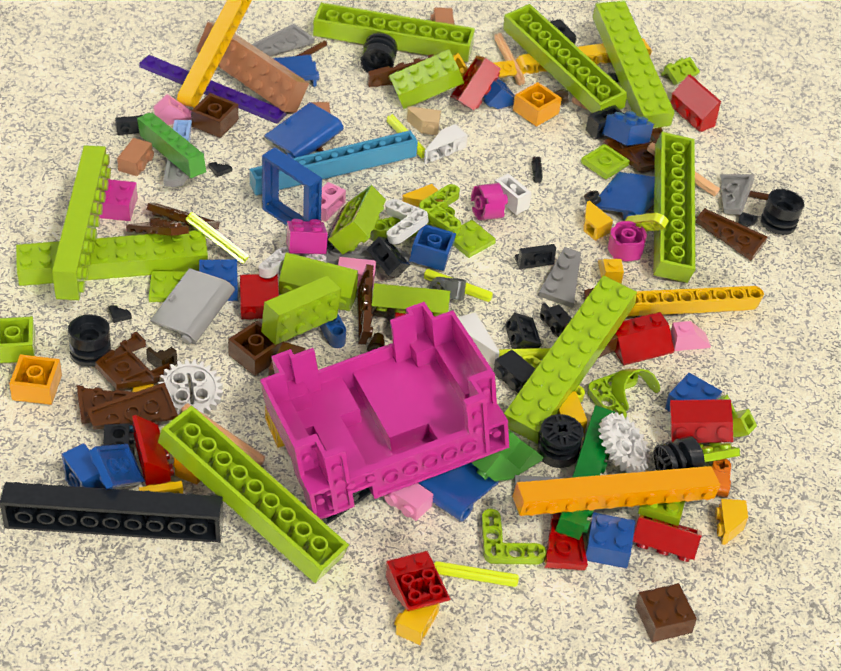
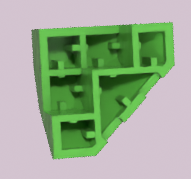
(508, 462)

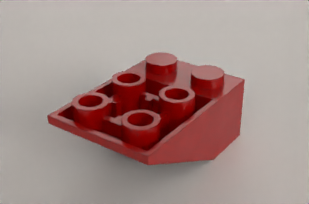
(415, 581)

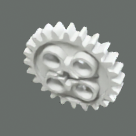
(209, 387)
(624, 443)

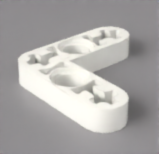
(415, 218)
(273, 264)

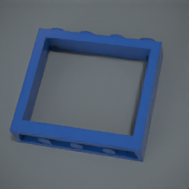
(271, 164)

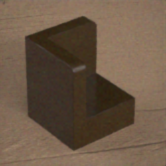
(161, 357)

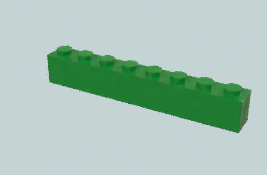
(588, 464)

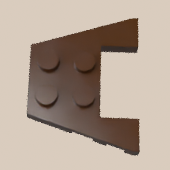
(638, 155)
(125, 369)

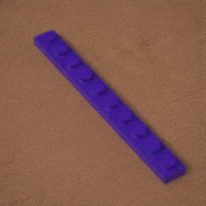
(244, 101)

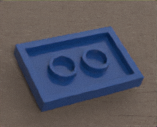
(116, 466)

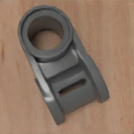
(454, 285)

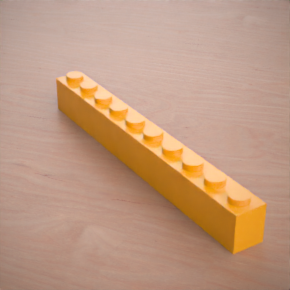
(615, 490)

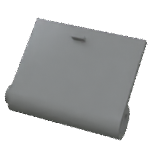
(193, 304)

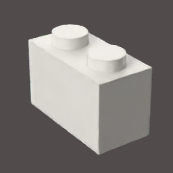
(517, 194)

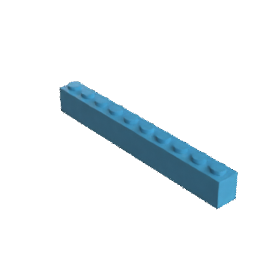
(346, 159)

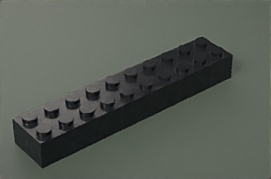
(112, 512)

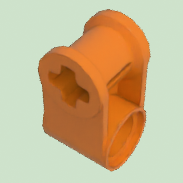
(722, 470)

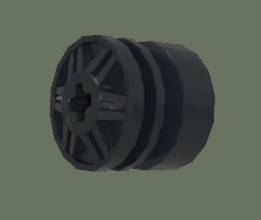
(378, 52)
(782, 211)
(88, 339)
(560, 440)
(680, 454)

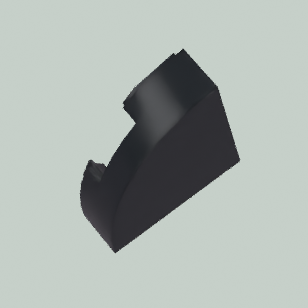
(219, 169)
(747, 219)
(119, 314)

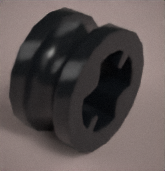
(593, 196)

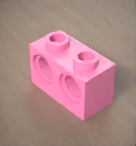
(332, 200)

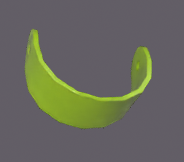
(621, 378)

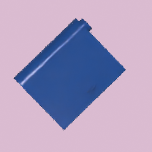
(305, 131)
(628, 194)
(458, 490)

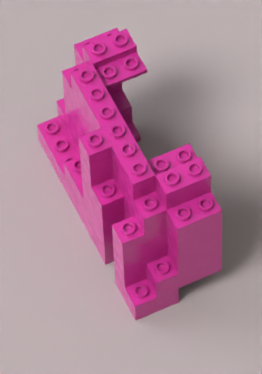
(386, 412)

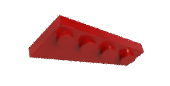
(563, 550)

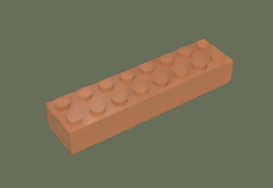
(260, 72)

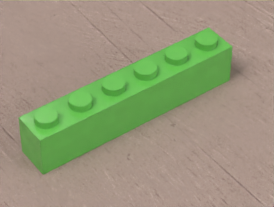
(171, 145)

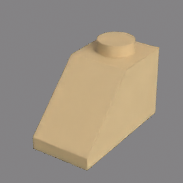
(424, 120)

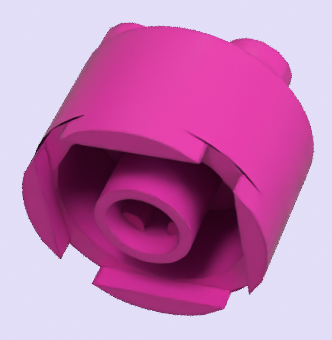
(488, 201)
(627, 241)

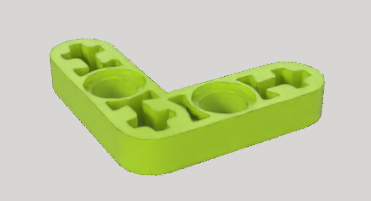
(448, 194)
(606, 392)
(502, 549)

